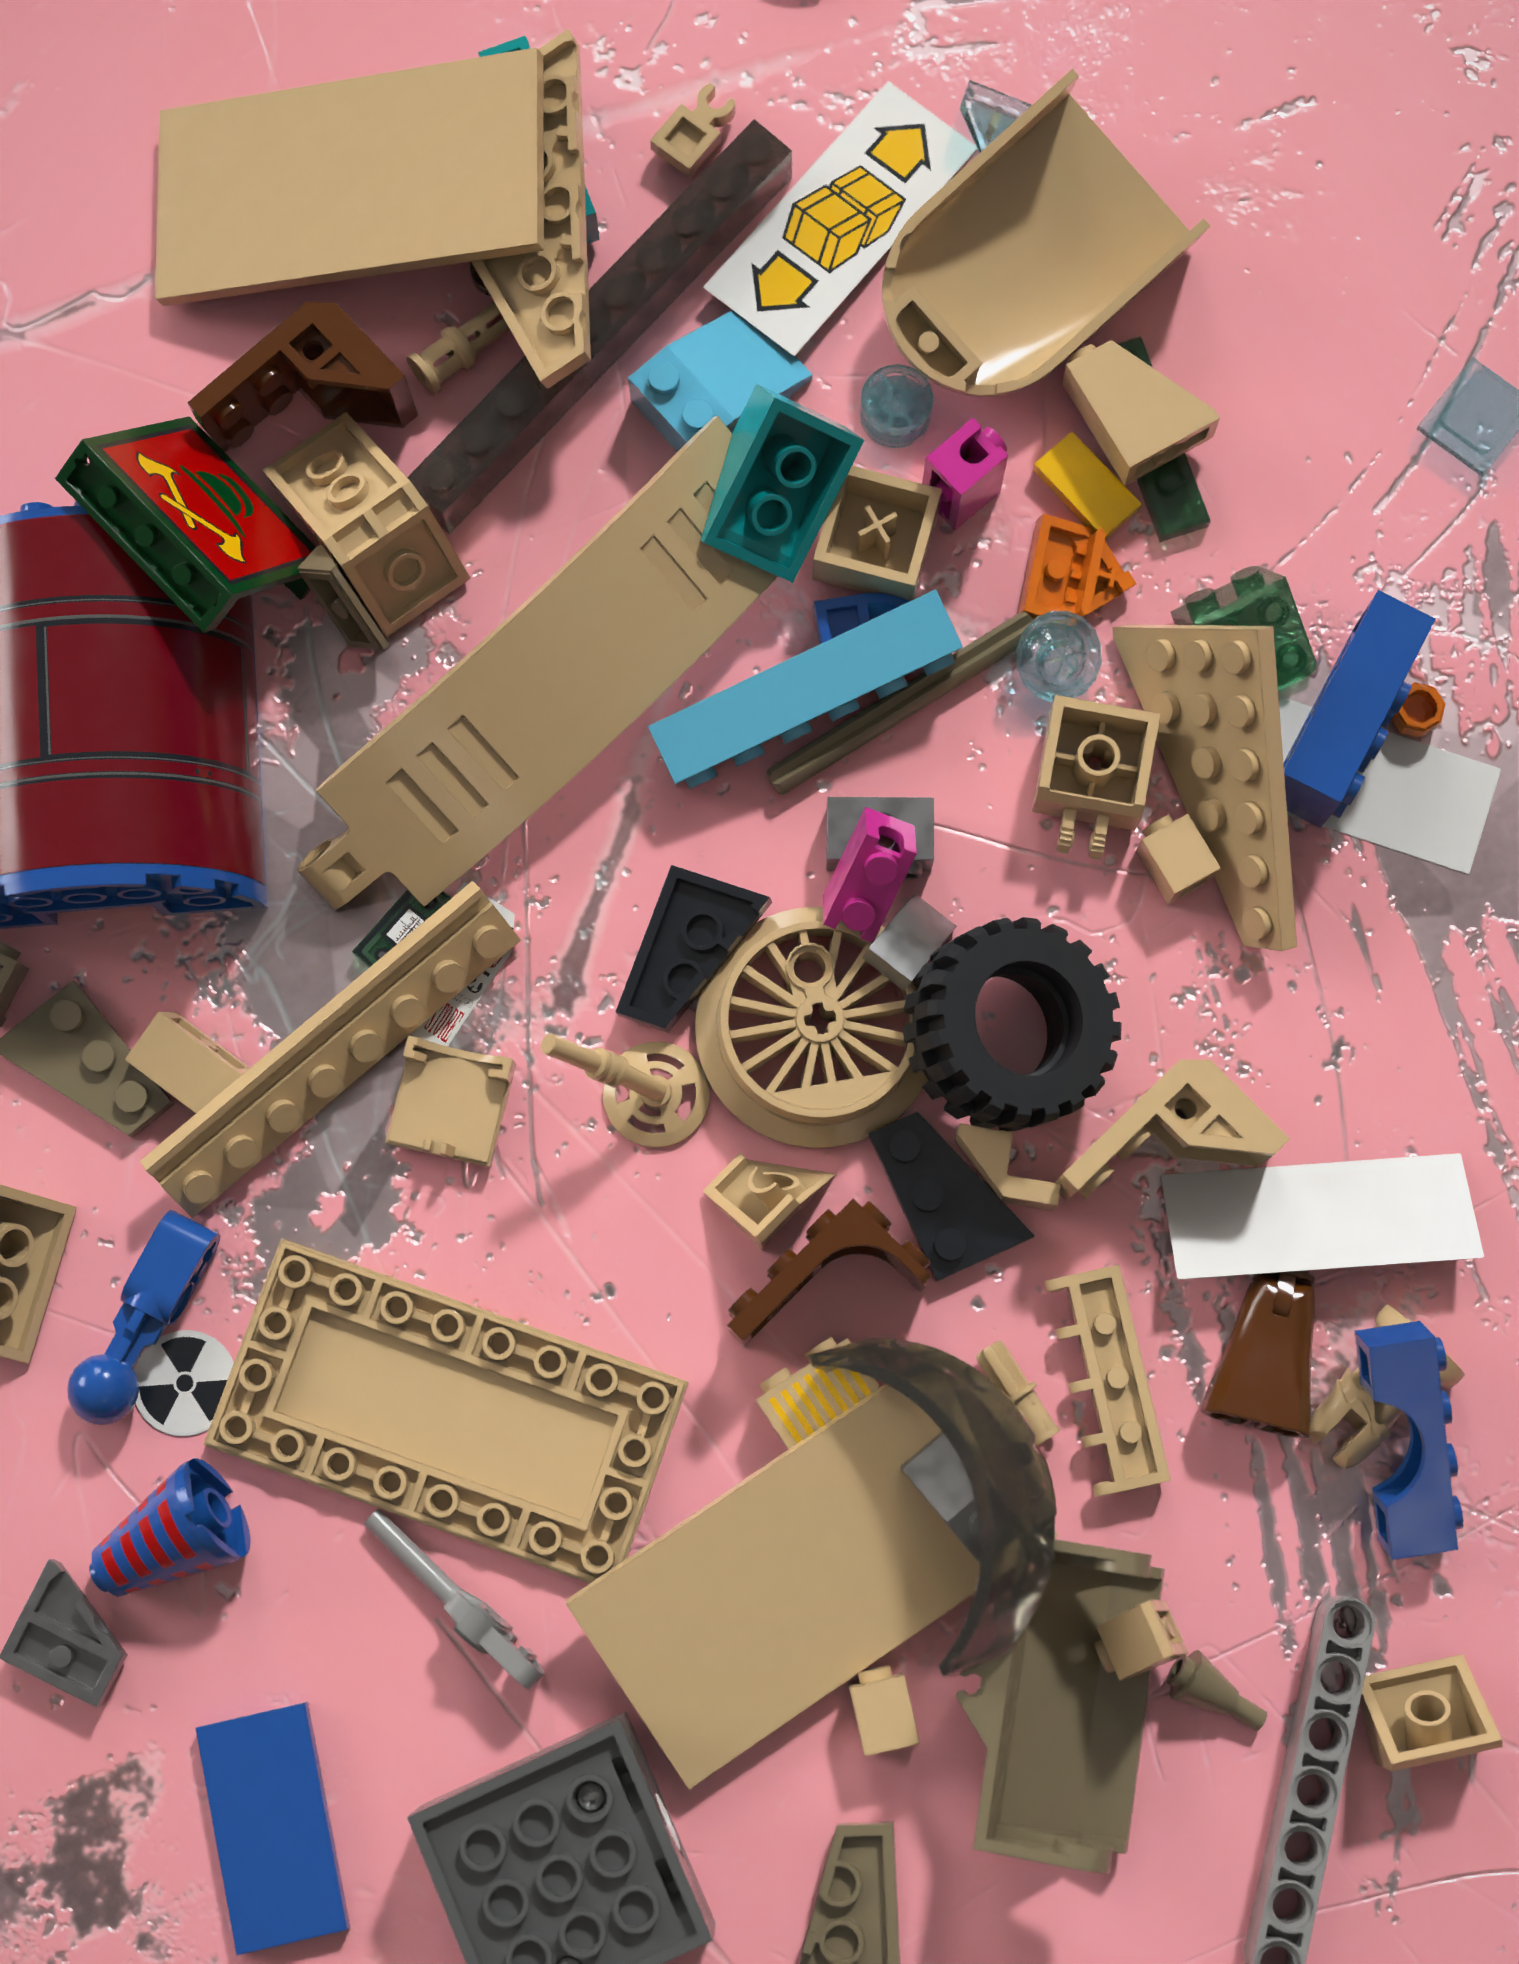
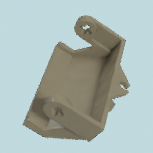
(1059, 1725)

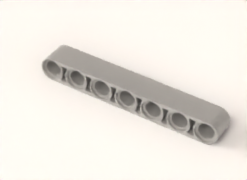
(1301, 1760)

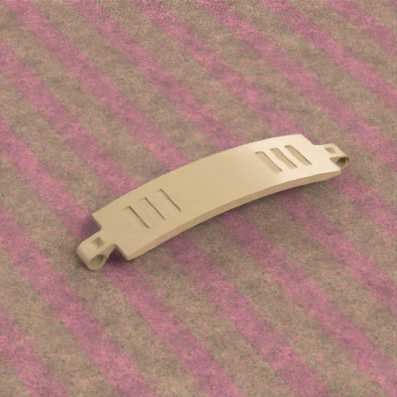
(540, 691)

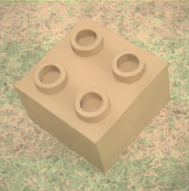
(877, 534)

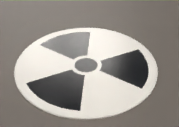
(182, 1382)

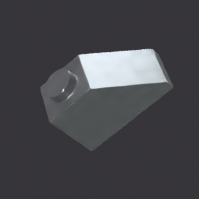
(945, 1485)

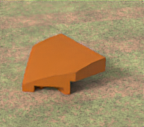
(1070, 570)

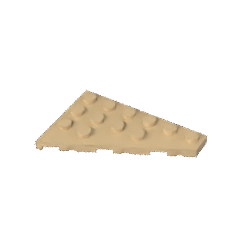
(547, 290)
(1225, 758)

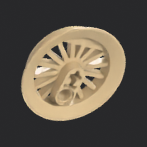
(821, 1113)

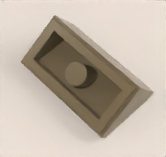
(340, 601)

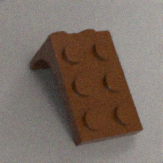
(830, 1237)

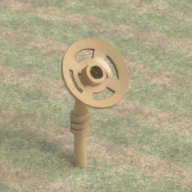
(653, 1091)

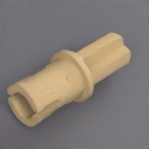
(1006, 1374)

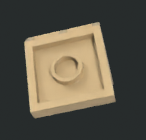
(369, 522)
(1218, 1126)

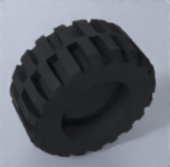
(1074, 1010)

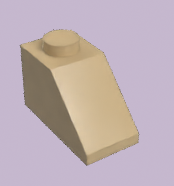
(1139, 1640)

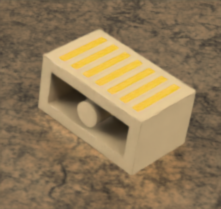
(811, 1396)

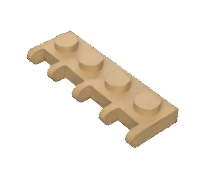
(1115, 1379)

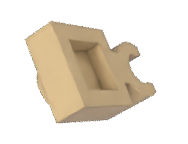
(691, 135)

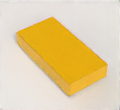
(1086, 485)

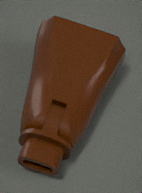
(1268, 1358)

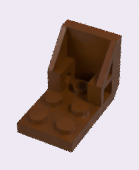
(310, 353)

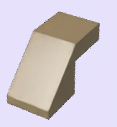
(990, 1155)

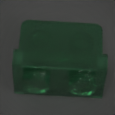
(1256, 599)

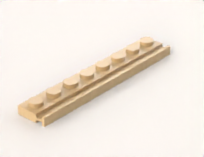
(330, 1050)

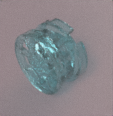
(896, 407)

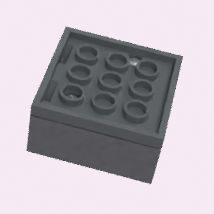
(565, 1859)

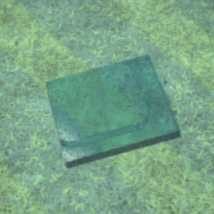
(1474, 417)

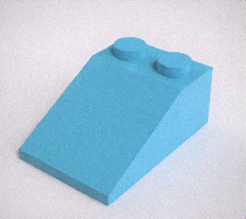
(711, 376)

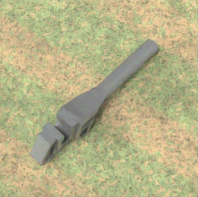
(473, 1618)

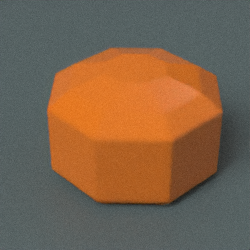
(1420, 711)

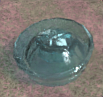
(1058, 655)

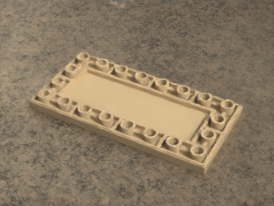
(351, 178)
(446, 1413)
(779, 1587)

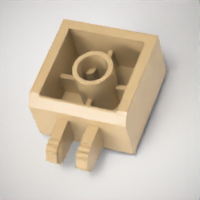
(1073, 790)

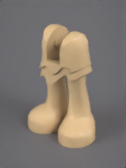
(1354, 1403)

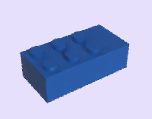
(1353, 704)

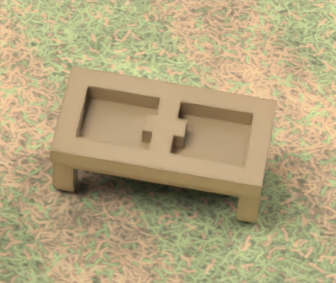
(184, 1060)

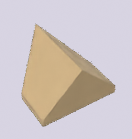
(763, 1195)

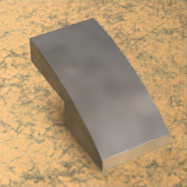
(909, 941)

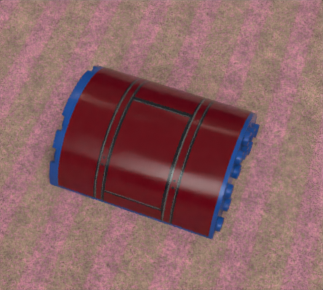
(119, 734)

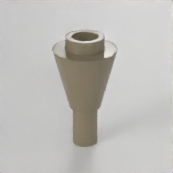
(1202, 1685)

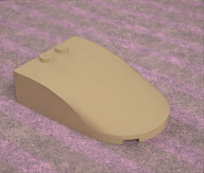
(1026, 253)

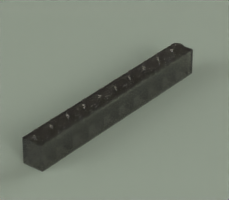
(620, 311)

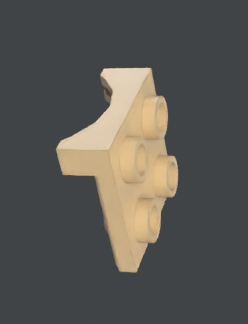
(450, 1102)

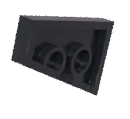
(686, 944)
(943, 1199)

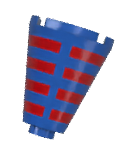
(172, 1533)

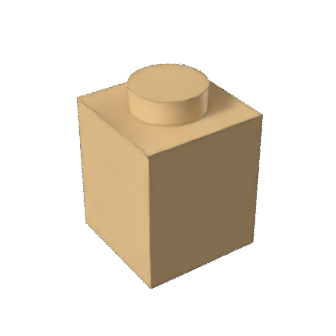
(1176, 857)
(883, 1711)

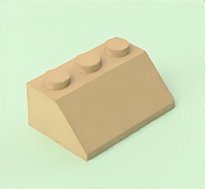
(30, 1253)

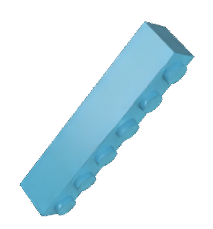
(805, 688)

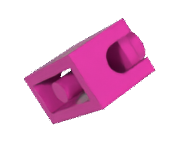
(967, 470)
(869, 874)

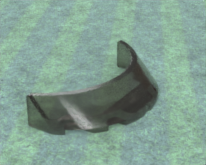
(1005, 1473)

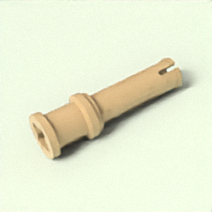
(459, 350)

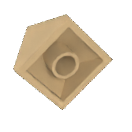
(1426, 1714)

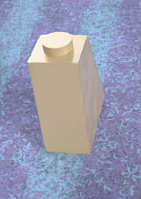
(1135, 410)

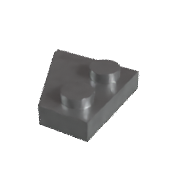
(64, 1639)

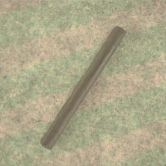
(896, 706)

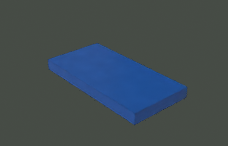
(272, 1828)

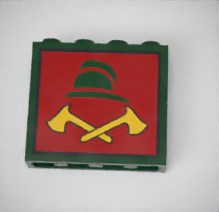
(187, 516)

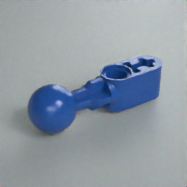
(154, 1296)

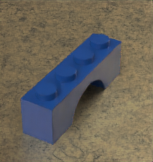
(1416, 1502)

